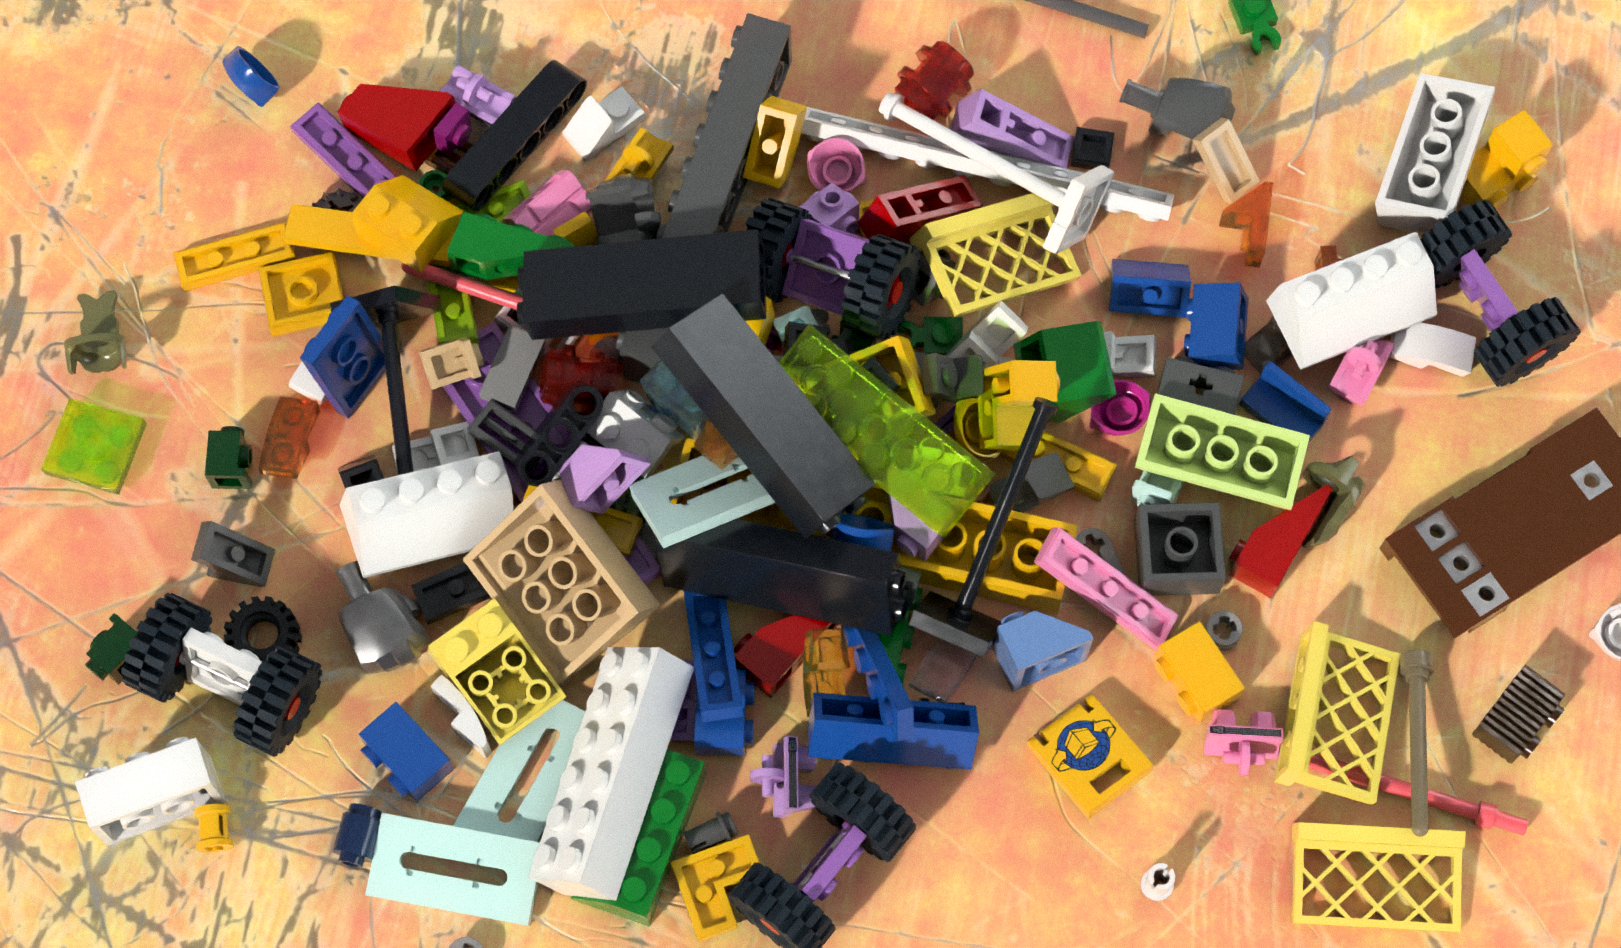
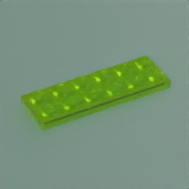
(887, 434)

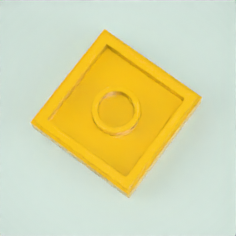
(300, 292)

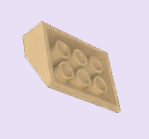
(560, 581)

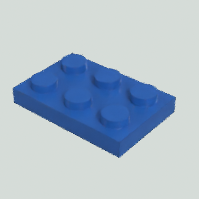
(346, 356)

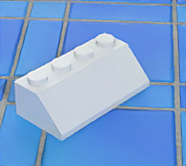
(1432, 152)
(1355, 300)
(426, 513)

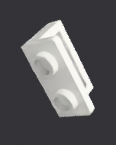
(635, 428)

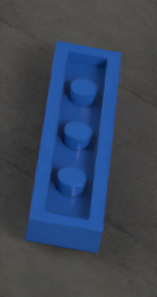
(713, 657)
(882, 681)

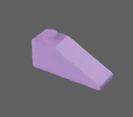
(1010, 130)

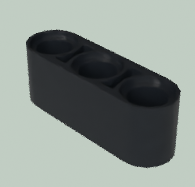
(556, 454)

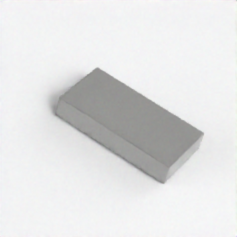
(512, 368)

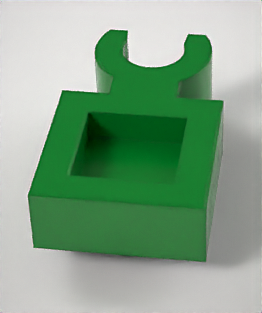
(1257, 18)
(936, 335)

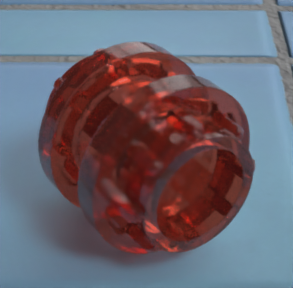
(935, 80)
(564, 368)

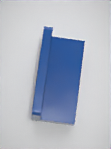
(1149, 288)
(1285, 402)

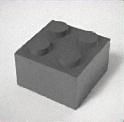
(1179, 548)

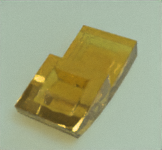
(822, 663)

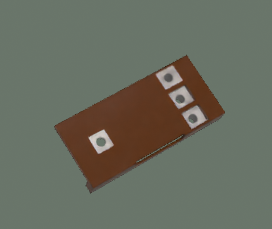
(1516, 526)

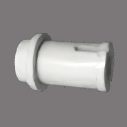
(1159, 892)

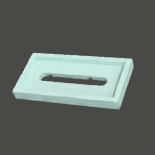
(679, 522)
(505, 769)
(392, 881)

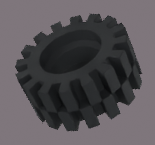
(262, 611)

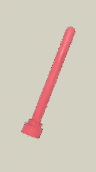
(467, 285)

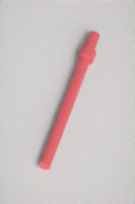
(1483, 814)

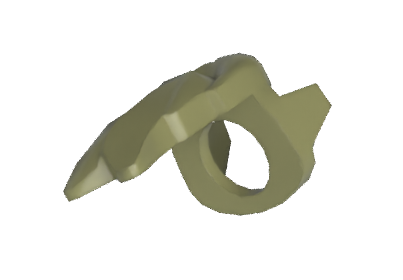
(100, 344)
(1342, 497)

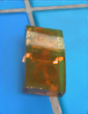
(287, 436)

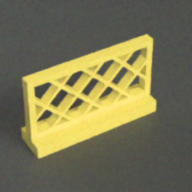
(978, 225)
(1303, 709)
(1377, 840)

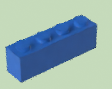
(853, 730)

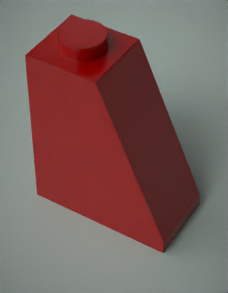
(396, 120)

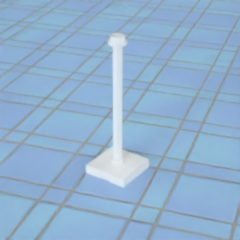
(1075, 206)

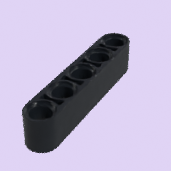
(514, 135)

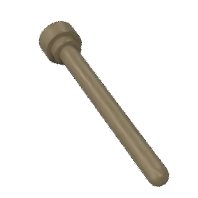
(1417, 667)

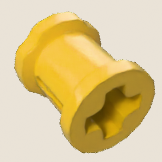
(213, 828)

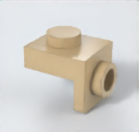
(451, 362)

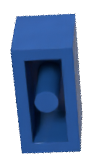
(1217, 325)
(405, 752)

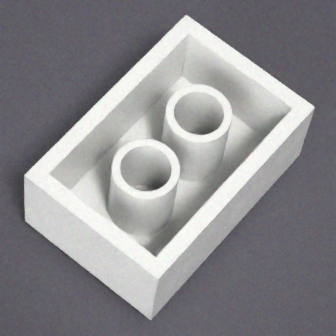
(149, 790)

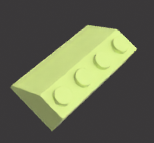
(1222, 451)

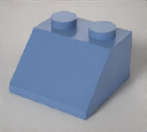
(1038, 647)

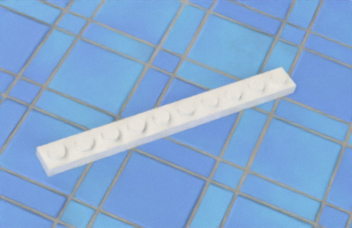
(930, 153)

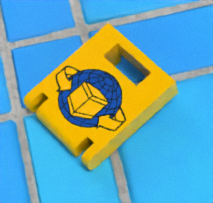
(1084, 748)

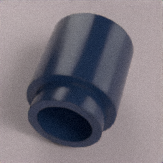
(357, 835)

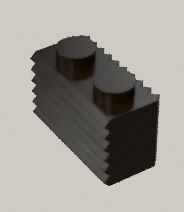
(1519, 714)

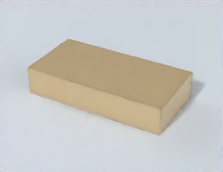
(1226, 160)

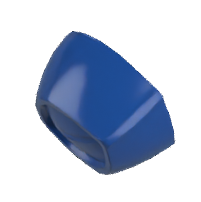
(250, 76)
(864, 531)

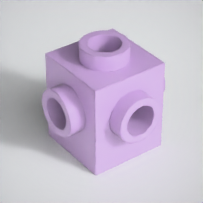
(834, 208)

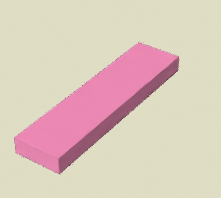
(1106, 588)

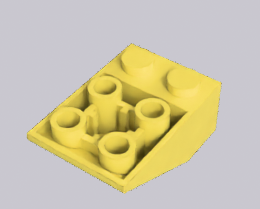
(496, 671)

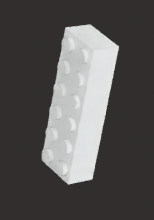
(611, 772)

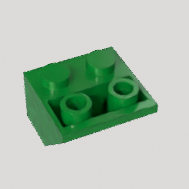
(1080, 363)

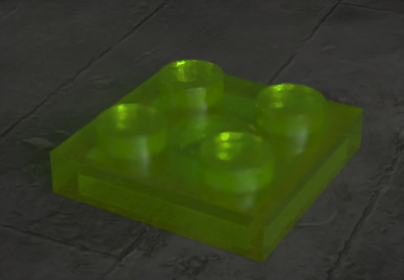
(94, 446)

